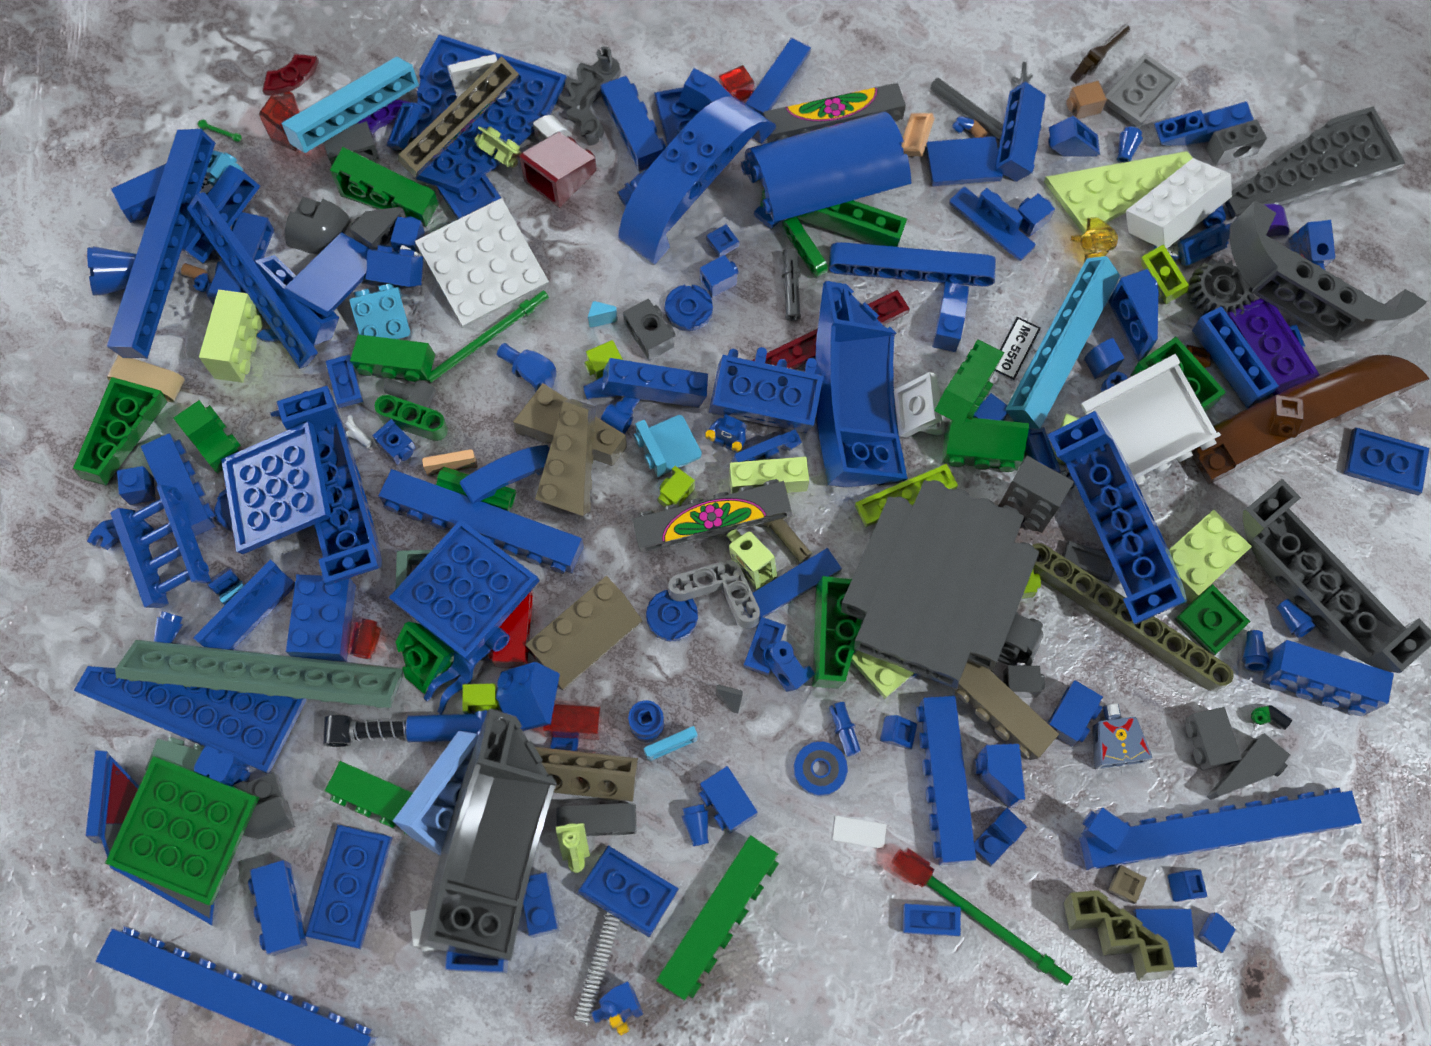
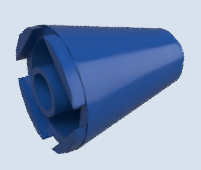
(108, 269)

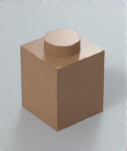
(1086, 100)

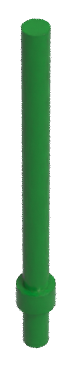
(525, 309)
(1044, 962)

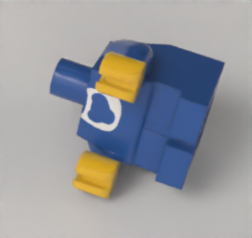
(728, 432)
(618, 1006)

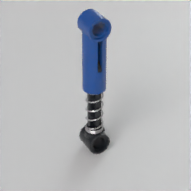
(342, 730)

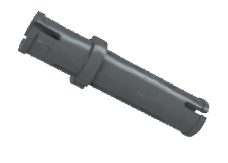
(791, 276)

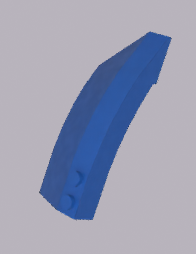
(856, 393)

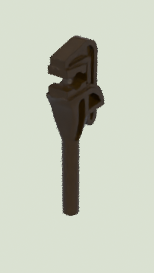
(1096, 55)

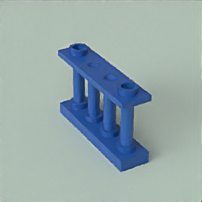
(137, 544)

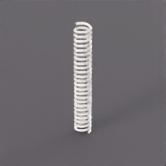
(585, 1008)

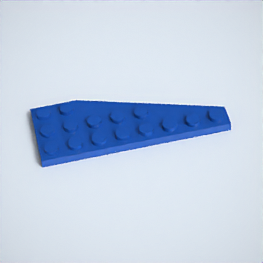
(236, 723)

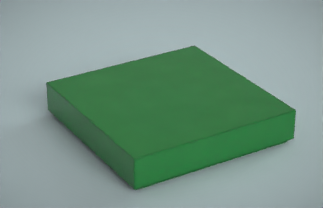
(1212, 620)

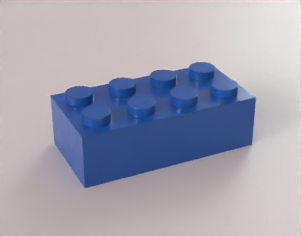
(1327, 678)

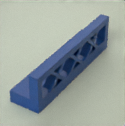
(246, 608)

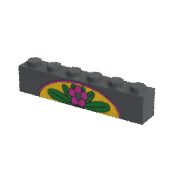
(835, 110)
(712, 516)

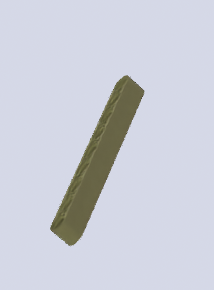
(1112, 615)

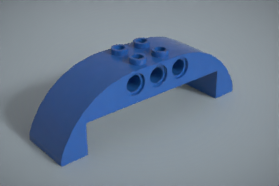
(686, 172)
(1120, 517)
(349, 536)

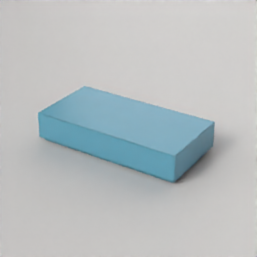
(671, 744)

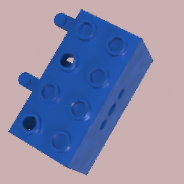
(766, 391)

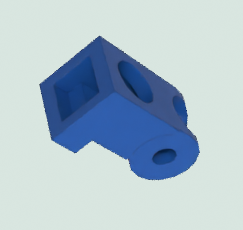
(786, 666)

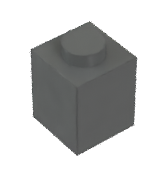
(1024, 680)

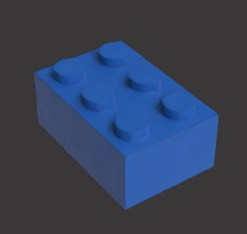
(321, 618)

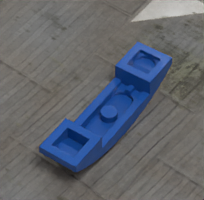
(504, 471)

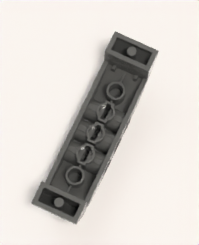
(1326, 587)

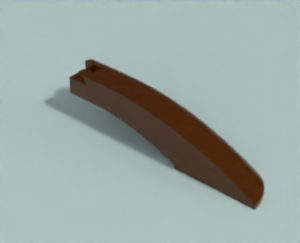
(1326, 403)

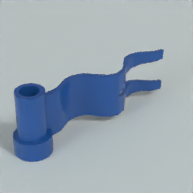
(465, 668)

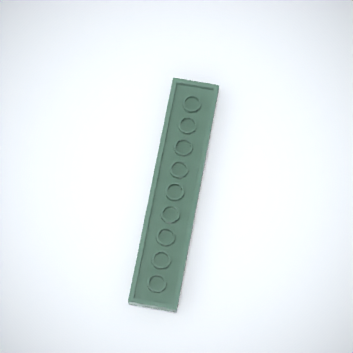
(260, 673)

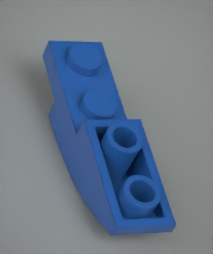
(1199, 127)

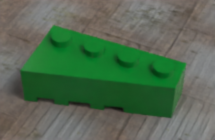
(380, 187)
(970, 383)
(117, 428)
(833, 634)

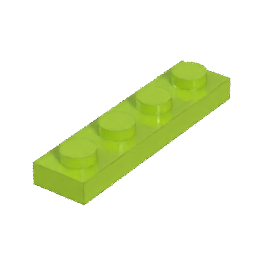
(872, 506)

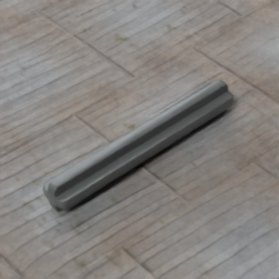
(967, 107)

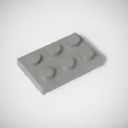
(1142, 90)

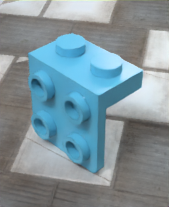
(380, 312)
(667, 444)

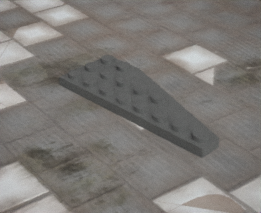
(1331, 157)

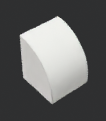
(548, 126)

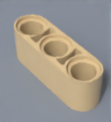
(147, 375)

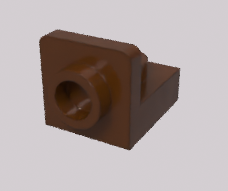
(1287, 416)

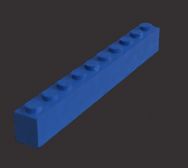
(161, 245)
(1227, 828)
(226, 993)

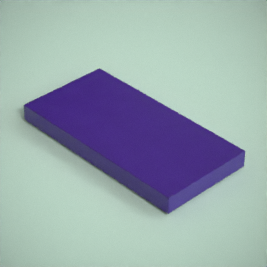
(1274, 344)

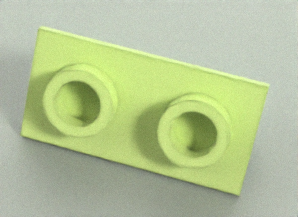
(490, 140)
(573, 845)

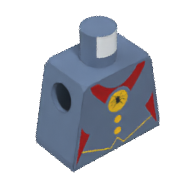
(1118, 740)

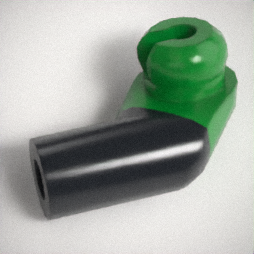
(1269, 714)

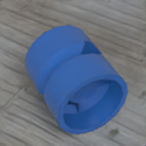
(646, 721)

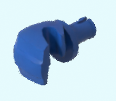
(529, 365)

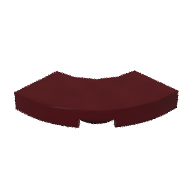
(291, 75)

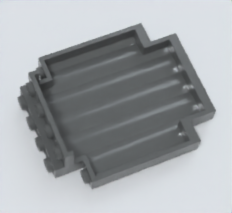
(940, 583)

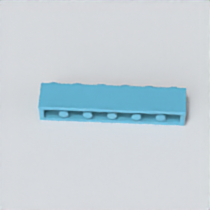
(350, 104)

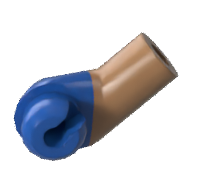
(971, 125)
(199, 276)

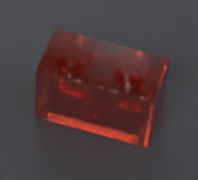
(574, 722)

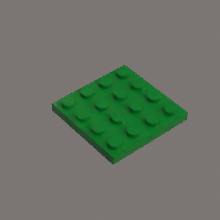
(182, 830)

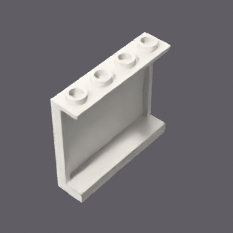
(1154, 418)

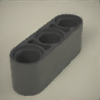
(600, 819)

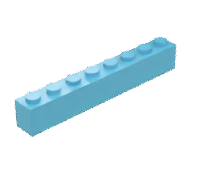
(1063, 342)

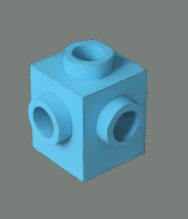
(218, 164)

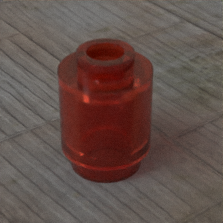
(365, 639)
(912, 867)

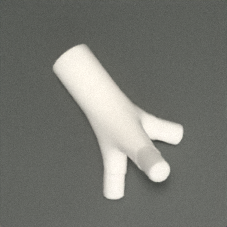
(356, 433)

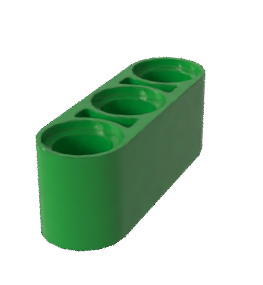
(420, 425)

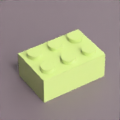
(231, 336)
(1206, 553)

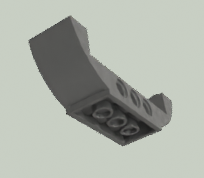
(1306, 288)

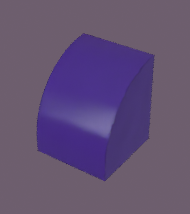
(1280, 223)

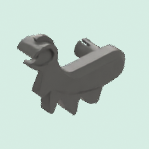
(587, 90)

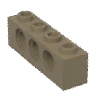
(591, 773)

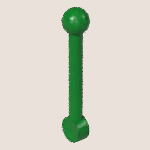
(204, 125)

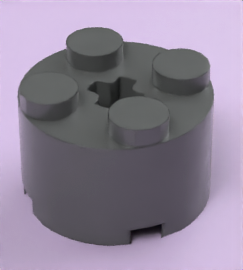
(1022, 641)

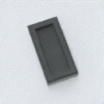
(1090, 560)

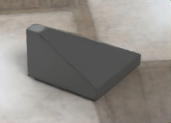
(730, 697)

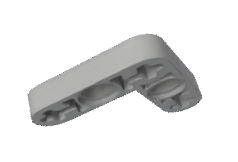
(726, 584)

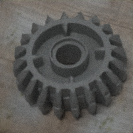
(1211, 277)

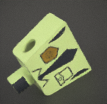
(753, 558)

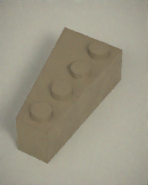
(540, 420)
(569, 463)

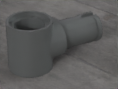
(418, 393)

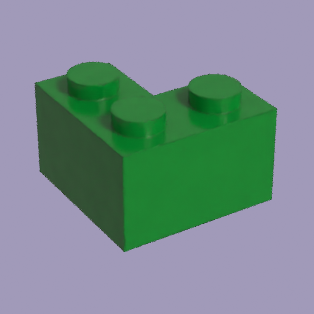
(207, 434)

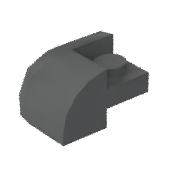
(315, 225)
(271, 811)

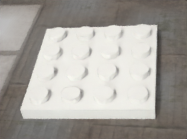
(482, 262)

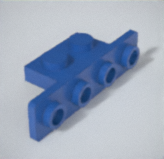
(994, 219)

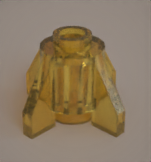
(1098, 239)

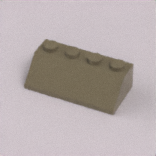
(584, 632)

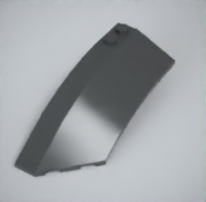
(489, 845)

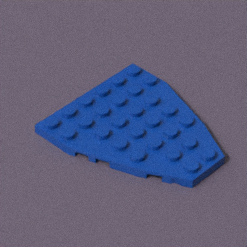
(525, 102)

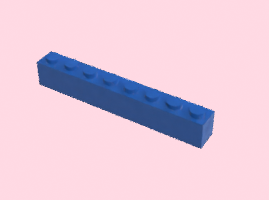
(503, 528)

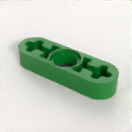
(805, 246)

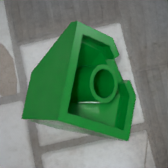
(423, 655)

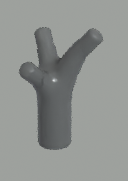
(1024, 77)

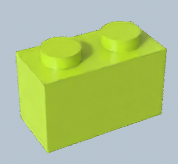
(1167, 274)

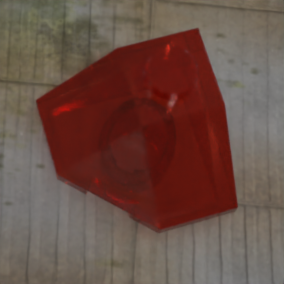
(275, 112)

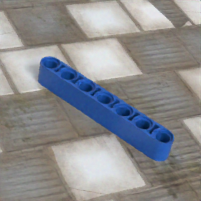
(912, 264)

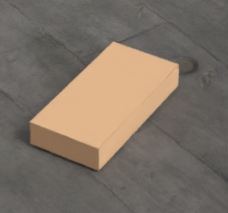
(917, 133)
(457, 461)

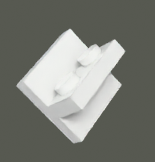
(466, 73)
(916, 406)

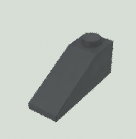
(1258, 762)

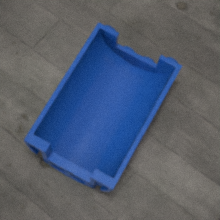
(829, 166)

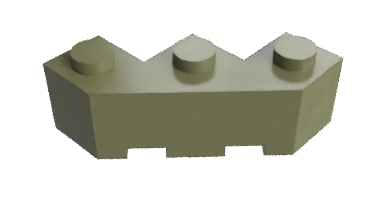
(1120, 933)

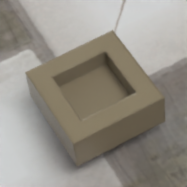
(1127, 884)

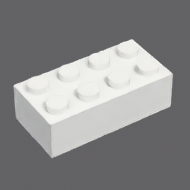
(1179, 203)

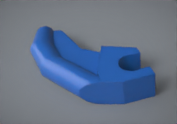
(109, 533)

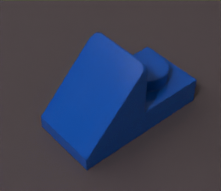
(999, 836)

